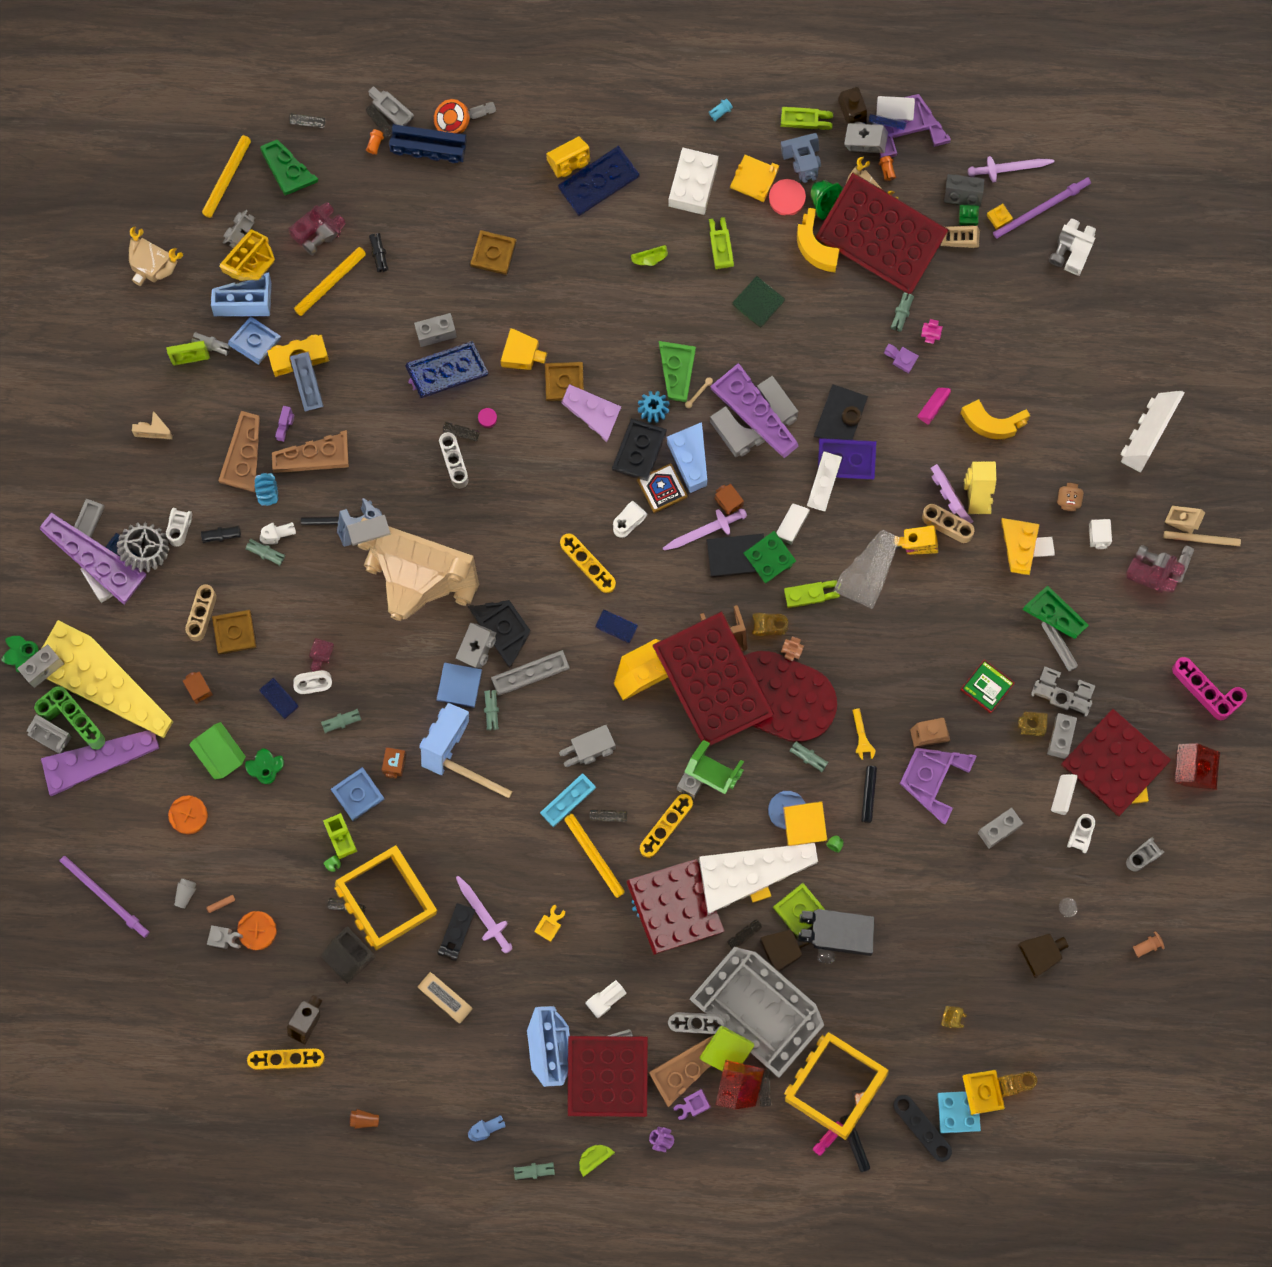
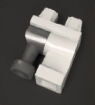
(1076, 242)

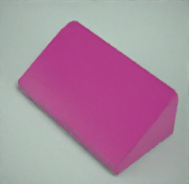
(934, 405)

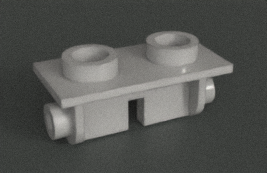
(242, 222)

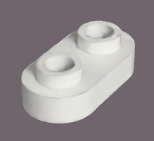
(312, 683)

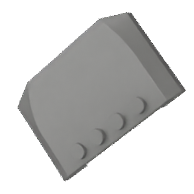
(760, 1008)

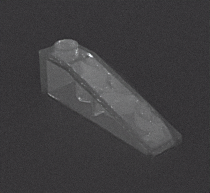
(867, 573)

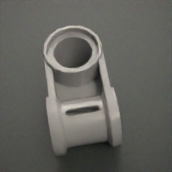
(1146, 853)

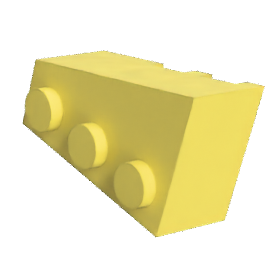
(980, 484)

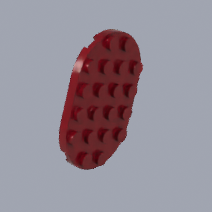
(798, 695)

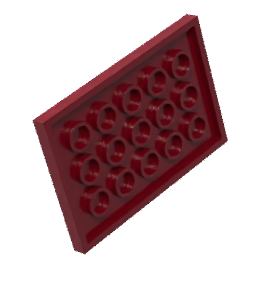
(882, 233)
(713, 679)

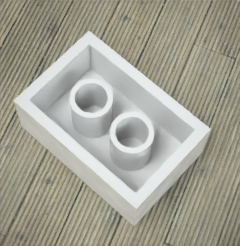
(693, 181)

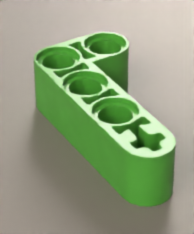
(75, 718)

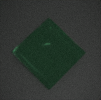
(758, 301)

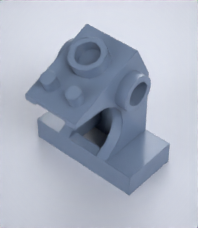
(807, 165)
(345, 520)

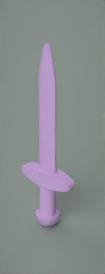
(992, 169)
(722, 522)
(494, 929)

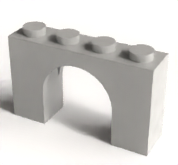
(742, 439)

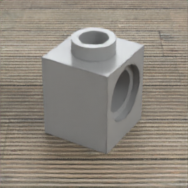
(689, 785)

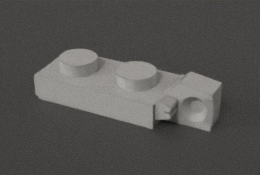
(391, 107)

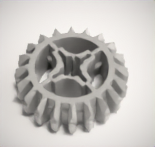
(144, 532)

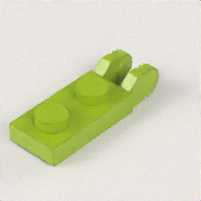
(805, 118)
(721, 245)
(809, 594)

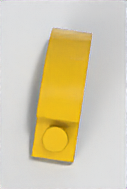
(814, 252)
(991, 427)

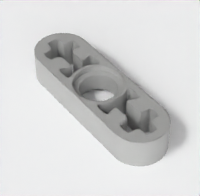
(683, 1017)

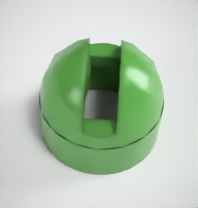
(835, 843)
(332, 862)

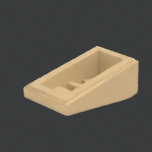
(963, 243)

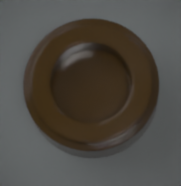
(851, 416)

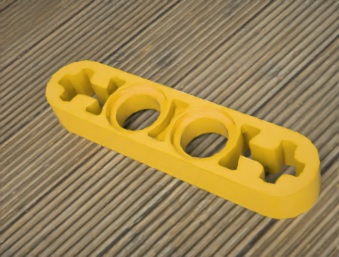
(585, 565)
(664, 824)
(285, 1062)

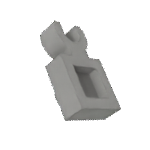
(221, 937)

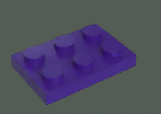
(857, 457)

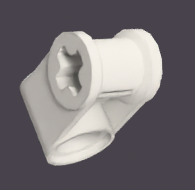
(630, 517)
(178, 522)
(1080, 836)

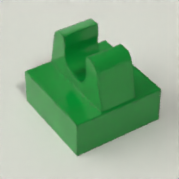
(968, 215)

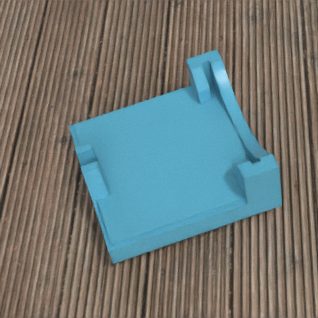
(956, 1114)

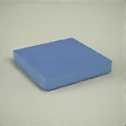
(254, 340)
(459, 685)
(357, 794)

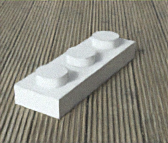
(824, 481)

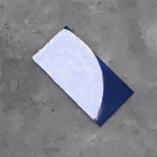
(598, 180)
(446, 369)

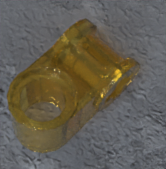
(768, 624)
(1015, 1083)

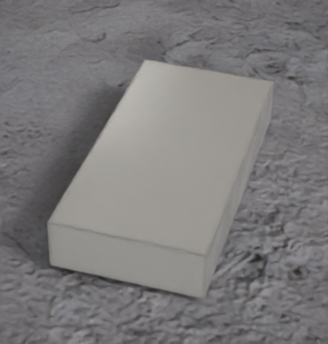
(89, 517)
(368, 530)

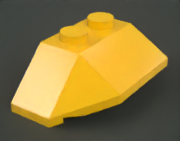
(249, 258)
(639, 671)

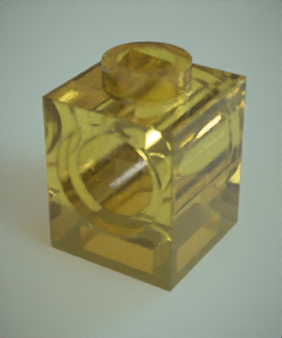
(1041, 720)

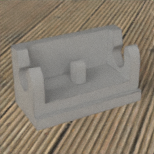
(48, 734)

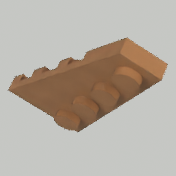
(316, 455)
(242, 457)
(680, 1072)

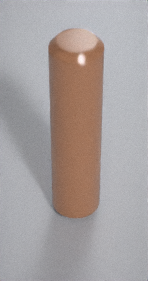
(221, 903)

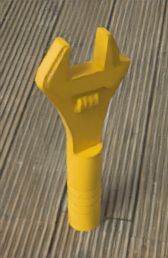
(863, 744)

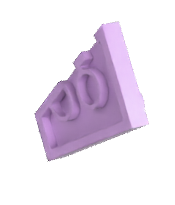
(592, 409)
(948, 493)

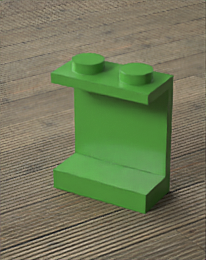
(711, 771)

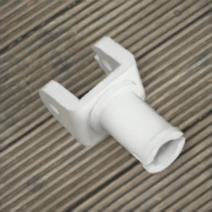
(273, 533)

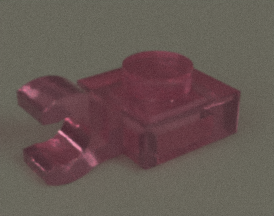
(320, 653)

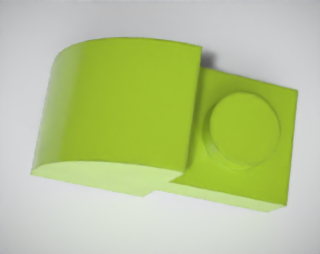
(340, 836)

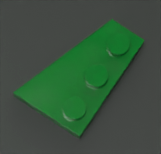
(286, 169)
(1055, 612)

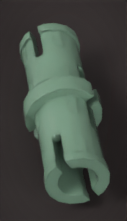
(902, 312)
(265, 552)
(491, 710)
(341, 720)
(809, 756)
(534, 1171)

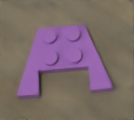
(922, 121)
(926, 775)

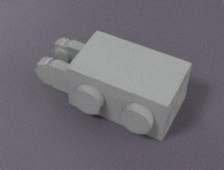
(590, 746)

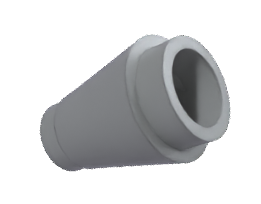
(184, 892)

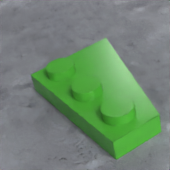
(677, 369)

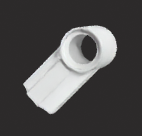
(602, 1002)

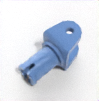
(483, 1129)

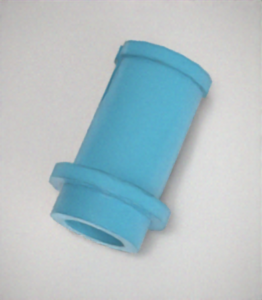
(720, 109)

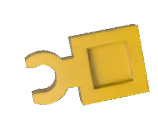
(548, 926)

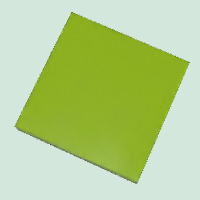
(188, 353)
(792, 906)
(726, 1046)

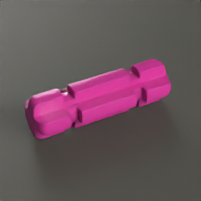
(825, 1141)

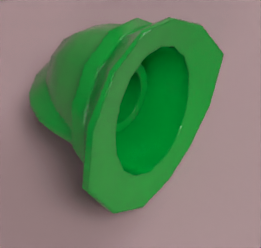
(824, 197)

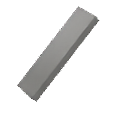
(530, 673)

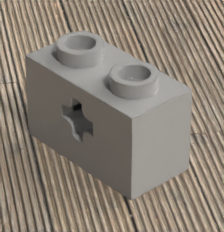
(866, 137)
(435, 330)
(469, 652)
(40, 666)
(1062, 736)
(1000, 828)

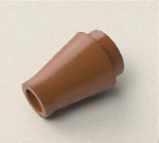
(363, 1119)

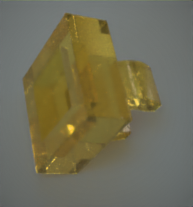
(952, 1017)

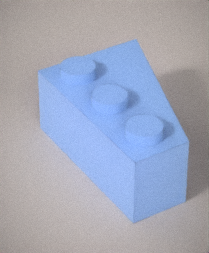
(243, 298)
(689, 455)
(442, 737)

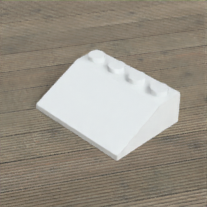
(1151, 429)

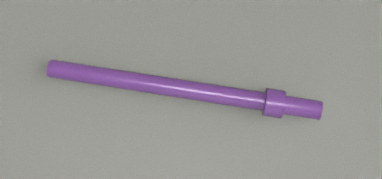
(1071, 190)
(131, 921)

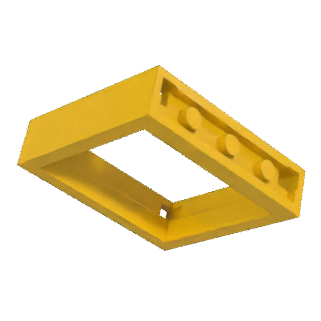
(412, 881)
(862, 1104)

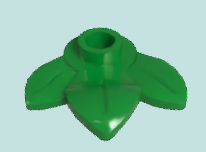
(17, 653)
(264, 763)

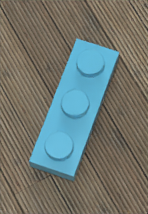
(568, 800)

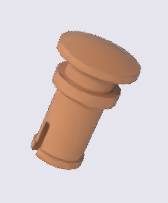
(1149, 945)

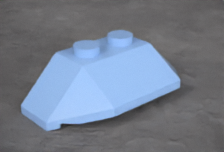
(548, 1046)

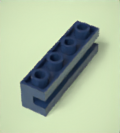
(428, 143)

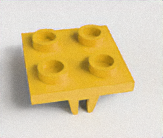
(754, 178)

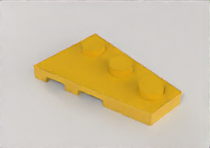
(1020, 544)

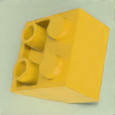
(569, 157)

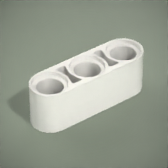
(453, 451)

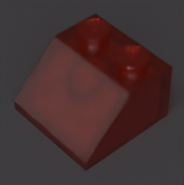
(1197, 766)
(739, 1085)

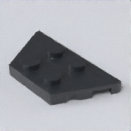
(508, 625)

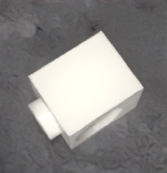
(1100, 533)

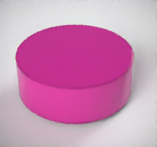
(487, 418)

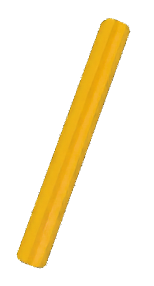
(226, 176)
(329, 281)
(594, 855)

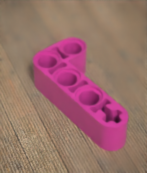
(1207, 686)

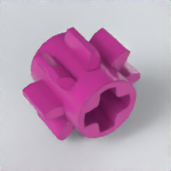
(931, 331)

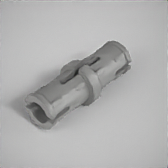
(212, 343)

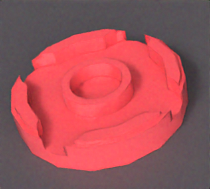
(787, 197)

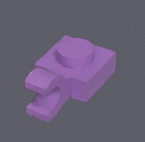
(903, 359)

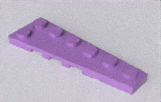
(746, 401)
(94, 558)
(82, 764)

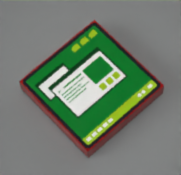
(987, 686)

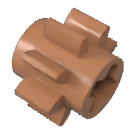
(792, 648)

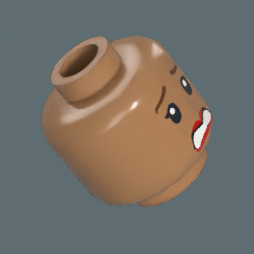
(1070, 497)

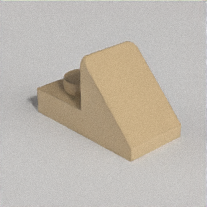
(156, 430)
(1185, 518)

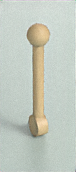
(708, 382)

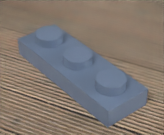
(306, 381)

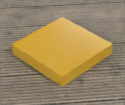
(805, 823)
(983, 1092)

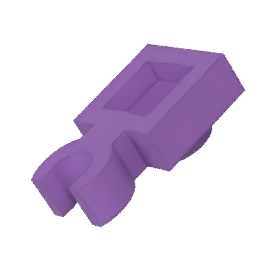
(285, 420)
(695, 1103)

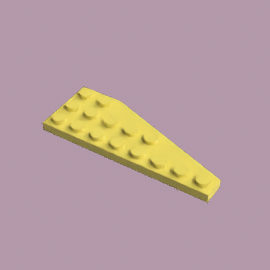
(99, 679)

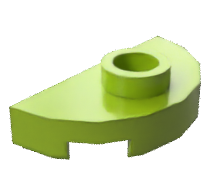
(650, 257)
(593, 1158)

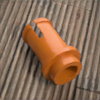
(374, 142)
(887, 168)

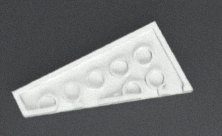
(746, 872)

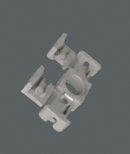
(1046, 691)

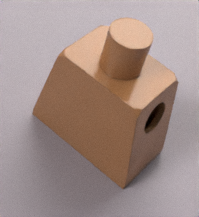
(930, 733)

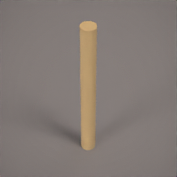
(1202, 538)
(477, 778)

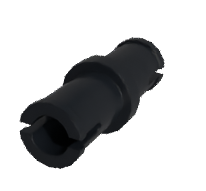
(378, 252)
(221, 534)

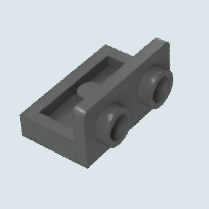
(964, 190)

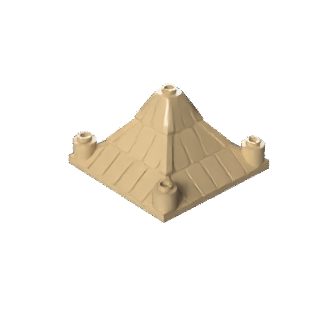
(419, 571)

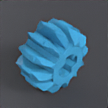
(660, 404)
(266, 489)

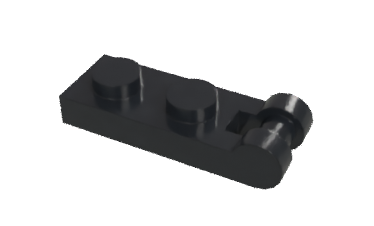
(457, 931)

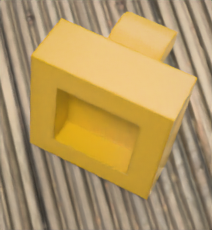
(999, 216)

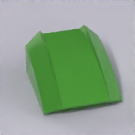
(218, 751)

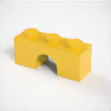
(280, 355)

